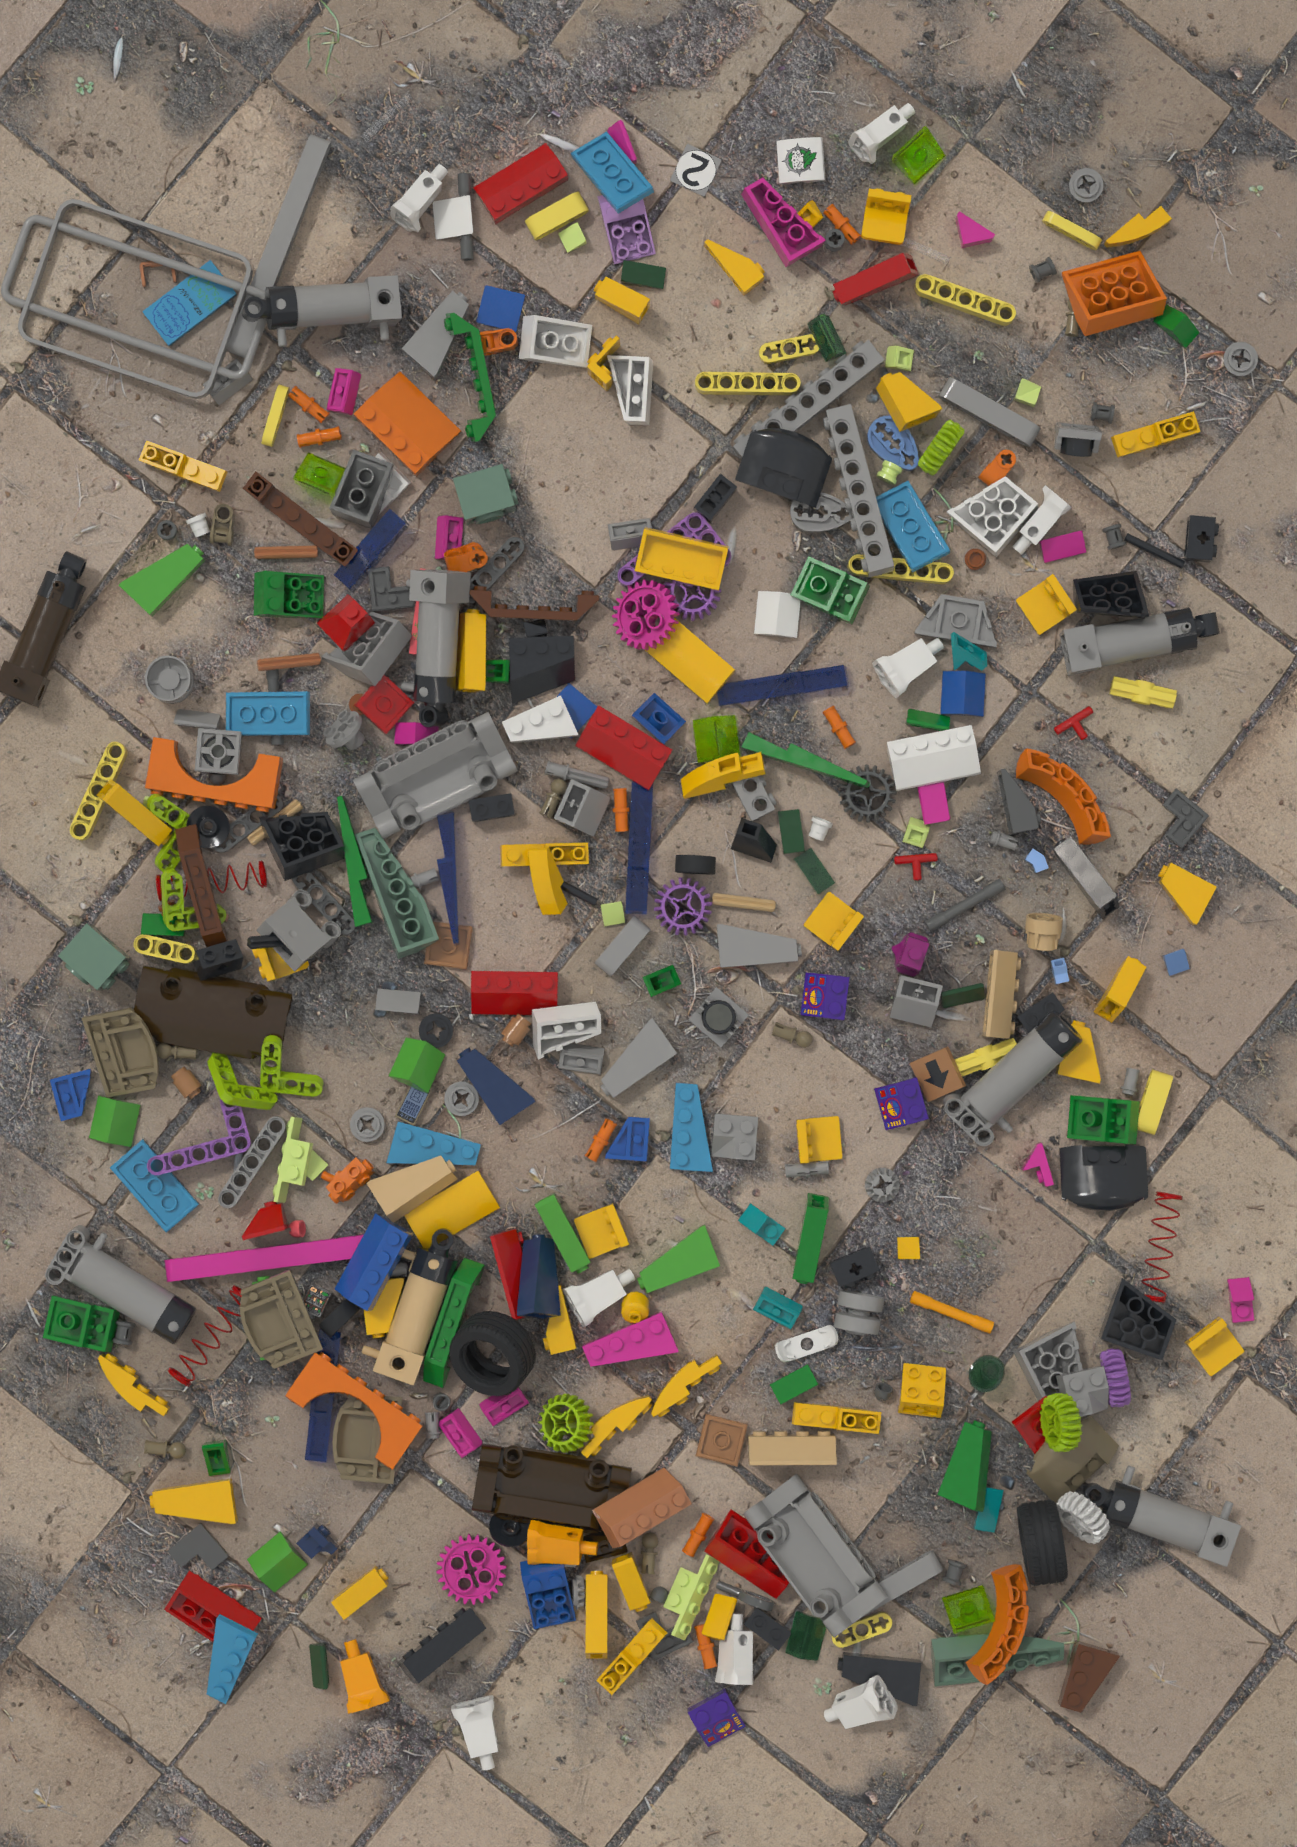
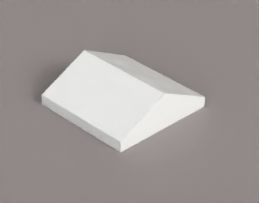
(777, 614)

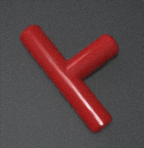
(1074, 722)
(916, 861)

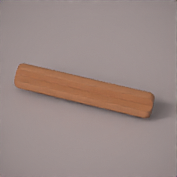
(280, 552)
(288, 662)

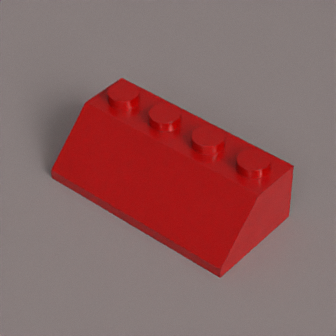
(521, 183)
(623, 747)
(512, 992)
(509, 1259)
(738, 1548)
(200, 1604)

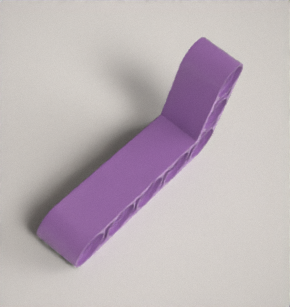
(682, 526)
(208, 1147)

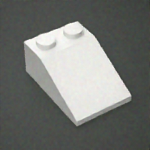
(555, 341)

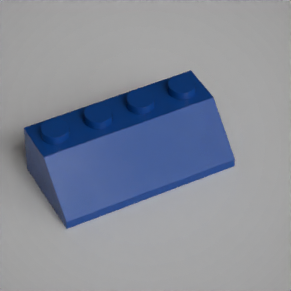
(373, 1262)

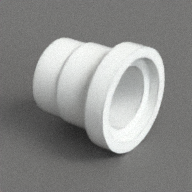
(199, 524)
(819, 828)

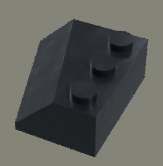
(1110, 595)
(540, 665)
(302, 842)
(1137, 1322)

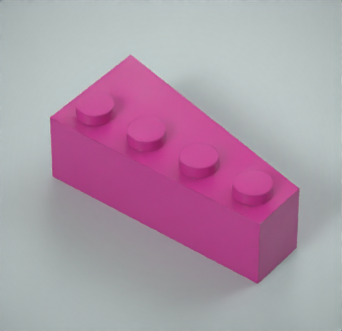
(780, 222)
(632, 1342)

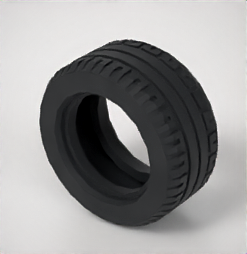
(480, 1372)
(1042, 1542)

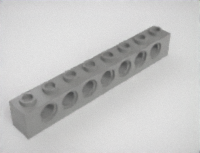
(864, 351)
(844, 417)

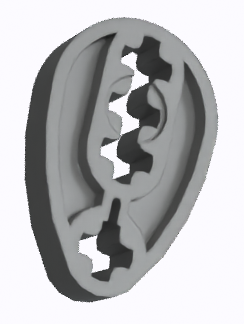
(815, 524)

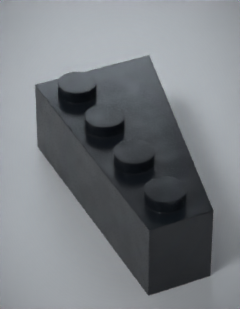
(442, 1645)

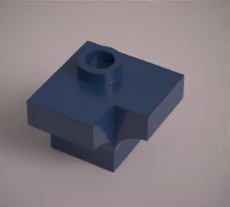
(317, 1541)

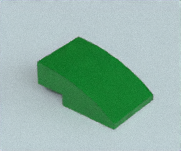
(830, 590)
(1103, 1119)
(81, 1323)

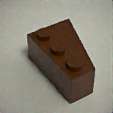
(1085, 1674)

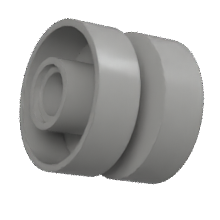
(169, 679)
(858, 1317)

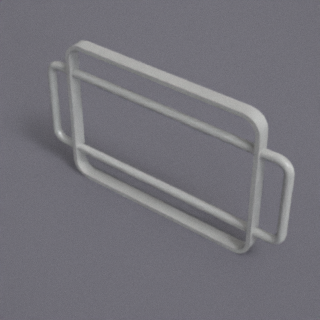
(57, 224)

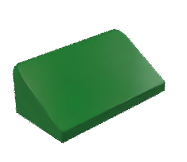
(927, 720)
(154, 925)
(794, 1384)

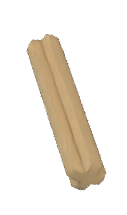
(290, 810)
(743, 902)

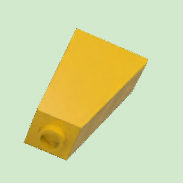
(471, 652)
(135, 813)
(200, 1501)
(596, 1616)

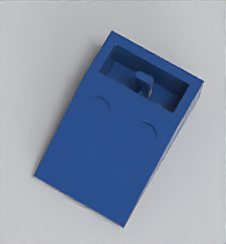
(547, 1594)

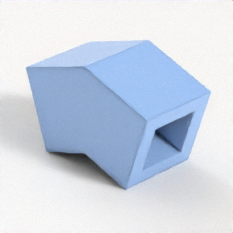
(1037, 860)
(1059, 971)

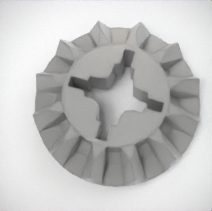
(1090, 176)
(1249, 354)
(451, 1097)
(377, 1124)
(877, 1193)
(578, 1592)

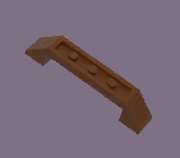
(300, 519)
(583, 604)
(199, 885)

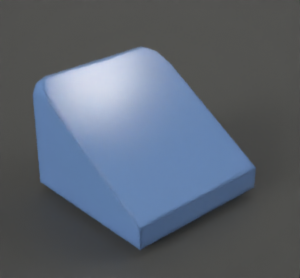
(1176, 962)

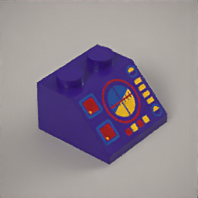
(825, 996)
(901, 1103)
(716, 1717)

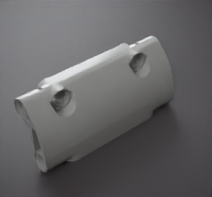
(435, 775)
(815, 1555)

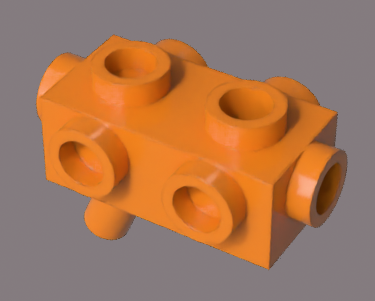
(346, 1182)

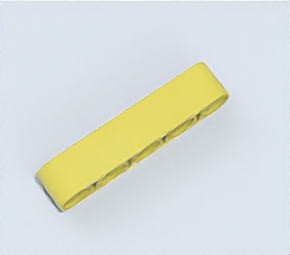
(975, 297)
(737, 388)
(932, 568)
(89, 797)

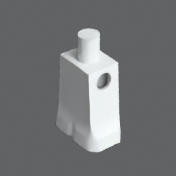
(879, 132)
(418, 198)
(1042, 520)
(906, 665)
(596, 1294)
(736, 1655)
(863, 1704)
(478, 1728)

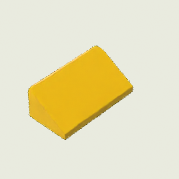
(719, 1617)

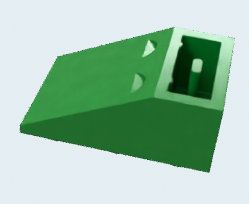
(288, 595)

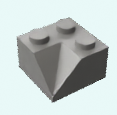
(734, 1136)
(1087, 1388)

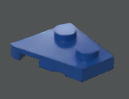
(71, 1093)
(631, 1141)

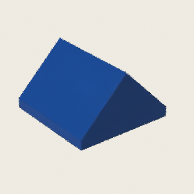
(963, 693)
(658, 719)

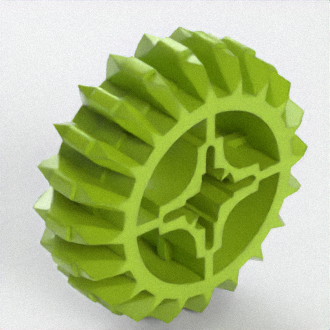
(941, 447)
(1060, 1422)
(557, 1424)

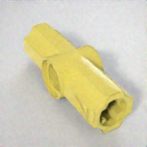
(1143, 692)
(984, 1057)

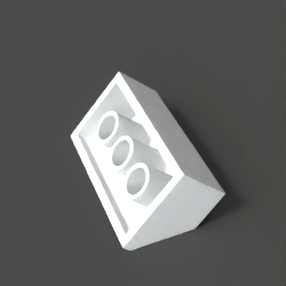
(933, 758)

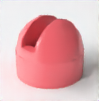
(298, 1228)

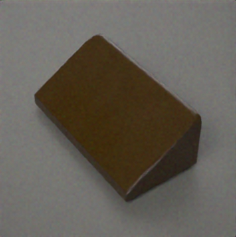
(604, 1548)

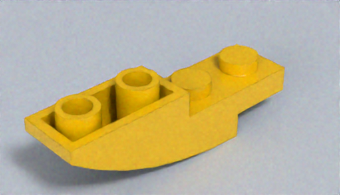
(1155, 434)
(183, 466)
(724, 770)
(562, 853)
(123, 1381)
(676, 1390)
(620, 1416)
(836, 1417)
(632, 1656)

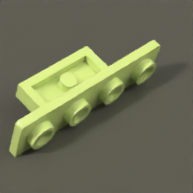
(294, 1161)
(688, 1595)

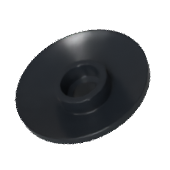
(218, 833)
(498, 1532)

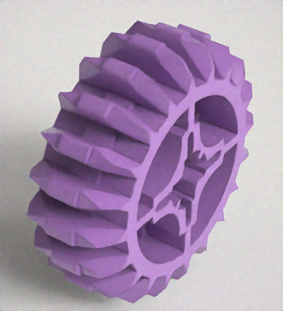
(682, 606)
(667, 897)
(1116, 1377)

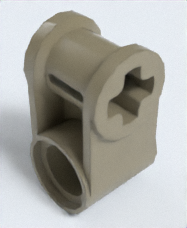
(222, 527)

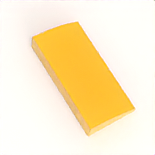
(681, 558)
(692, 662)
(452, 1209)

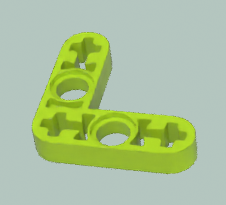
(180, 822)
(178, 909)
(281, 1077)
(231, 1092)

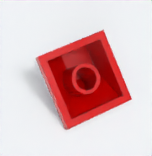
(346, 622)
(267, 1221)

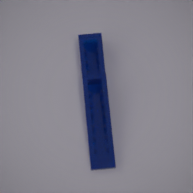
(783, 685)
(639, 849)
(448, 872)
(322, 1407)

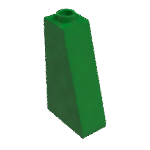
(810, 1238)
(968, 1468)

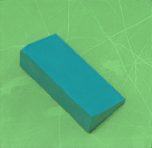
(778, 1307)
(988, 1518)

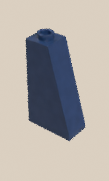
(495, 1087)
(538, 1280)

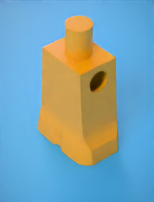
(556, 1544)
(361, 1680)

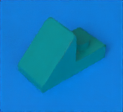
(966, 651)
(761, 1224)

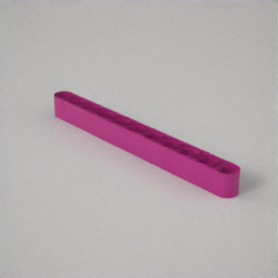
(261, 1258)

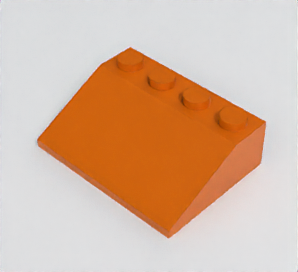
(1113, 293)
(407, 423)

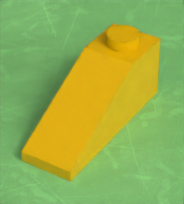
(737, 267)
(559, 1330)

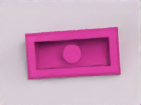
(620, 136)
(343, 391)
(448, 534)
(1062, 546)
(933, 803)
(500, 1407)
(460, 1433)

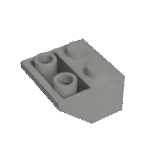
(582, 808)
(915, 1001)

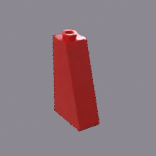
(875, 279)

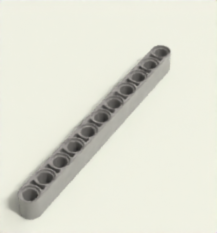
(282, 234)

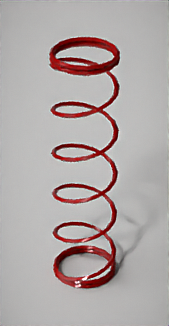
(262, 873)
(1166, 1196)
(177, 1375)

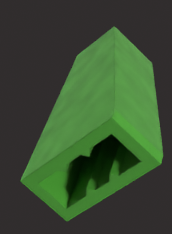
(159, 581)
(563, 1233)
(682, 1261)

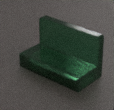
(826, 337)
(814, 871)
(806, 1636)

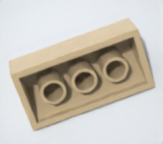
(1000, 994)
(792, 1449)

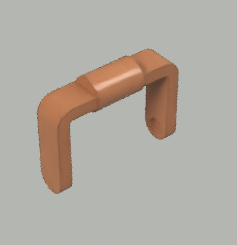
(153, 264)

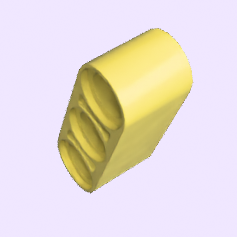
(556, 215)
(154, 948)
(1153, 1101)

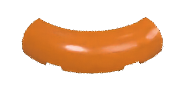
(1069, 791)
(1008, 1625)

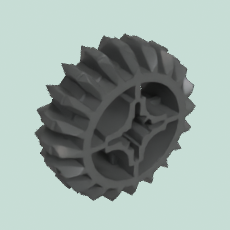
(868, 812)

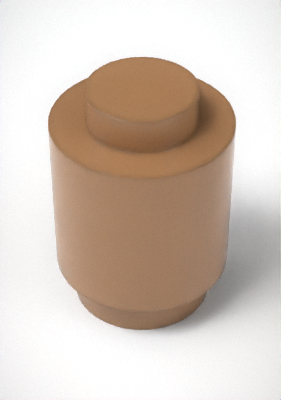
(516, 1030)
(186, 1083)

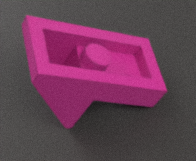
(1038, 1159)
(1240, 1299)

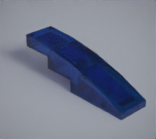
(370, 548)

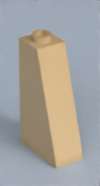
(411, 1186)

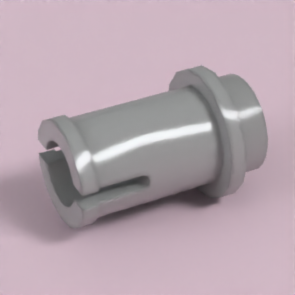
(1003, 840)
(424, 878)
(1130, 1081)
(432, 1426)

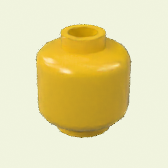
(635, 1307)

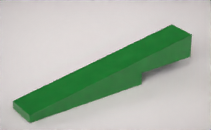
(800, 758)
(355, 867)

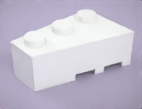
(633, 387)
(541, 723)
(564, 1025)

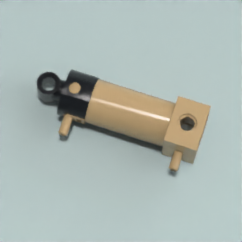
(416, 1311)

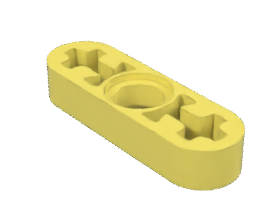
(1071, 230)
(772, 345)
(275, 415)
(879, 1630)

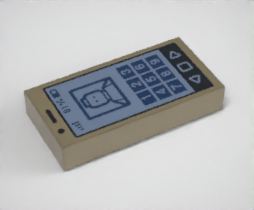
(412, 1105)

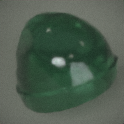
(986, 1373)

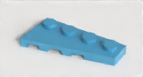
(689, 1136)
(418, 1144)
(229, 1654)

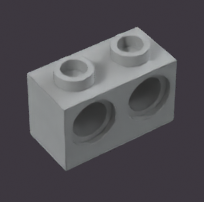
(748, 798)

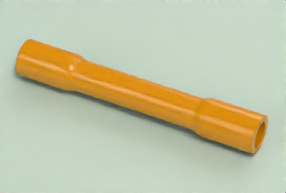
(973, 1320)

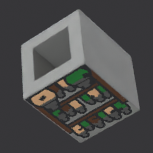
(316, 1300)

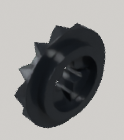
(427, 1025)

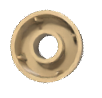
(1043, 931)

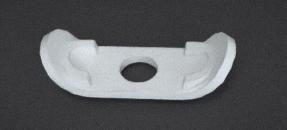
(791, 1348)

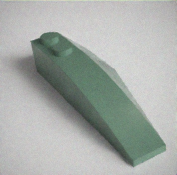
(397, 897)
(951, 1653)

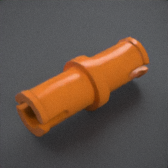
(842, 223)
(308, 404)
(319, 437)
(839, 727)
(621, 809)
(601, 1140)
(698, 1534)
(706, 1648)

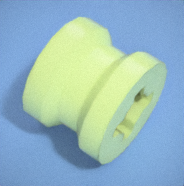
(889, 472)

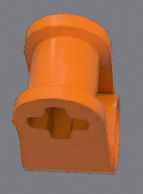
(495, 341)
(996, 470)
(464, 558)

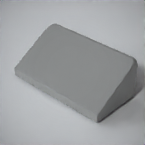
(226, 387)
(627, 534)
(197, 719)
(398, 1001)
(581, 1058)

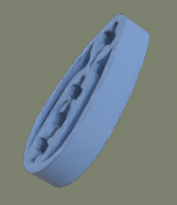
(882, 448)

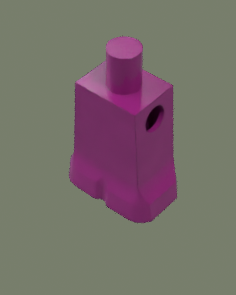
(910, 954)

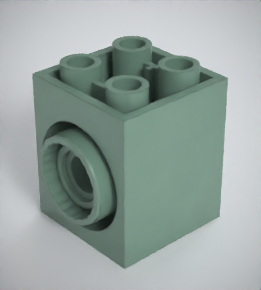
(486, 494)
(94, 958)

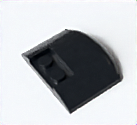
(784, 465)
(1103, 1176)

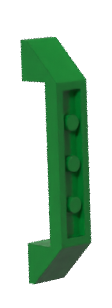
(477, 426)
(449, 1321)

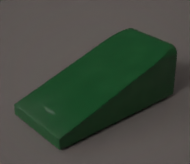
(643, 275)
(791, 831)

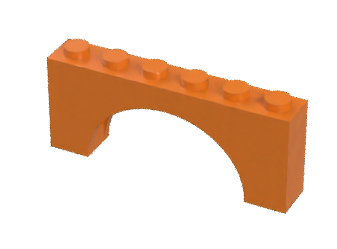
(256, 789)
(322, 1378)

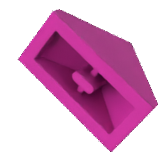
(971, 232)
(411, 732)

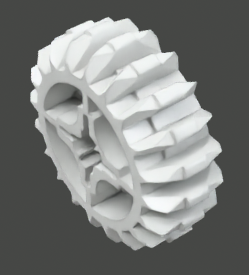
(1082, 1517)

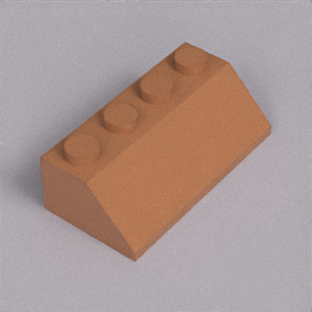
(641, 1507)

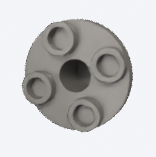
(345, 731)

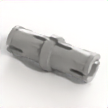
(807, 1169)

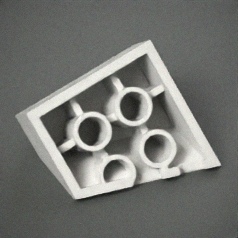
(995, 514)

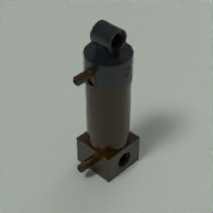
(43, 632)

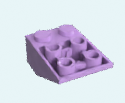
(627, 231)

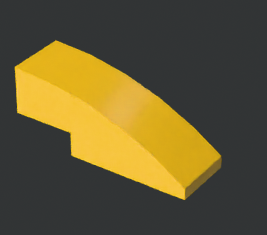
(1139, 228)
(546, 881)

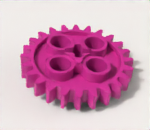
(661, 608)
(490, 1563)

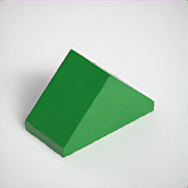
(1177, 326)
(498, 671)
(661, 980)
(216, 1457)

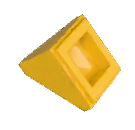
(811, 213)
(908, 1247)

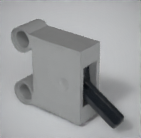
(294, 933)

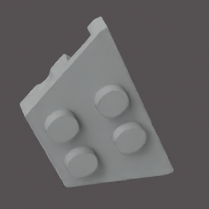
(960, 616)

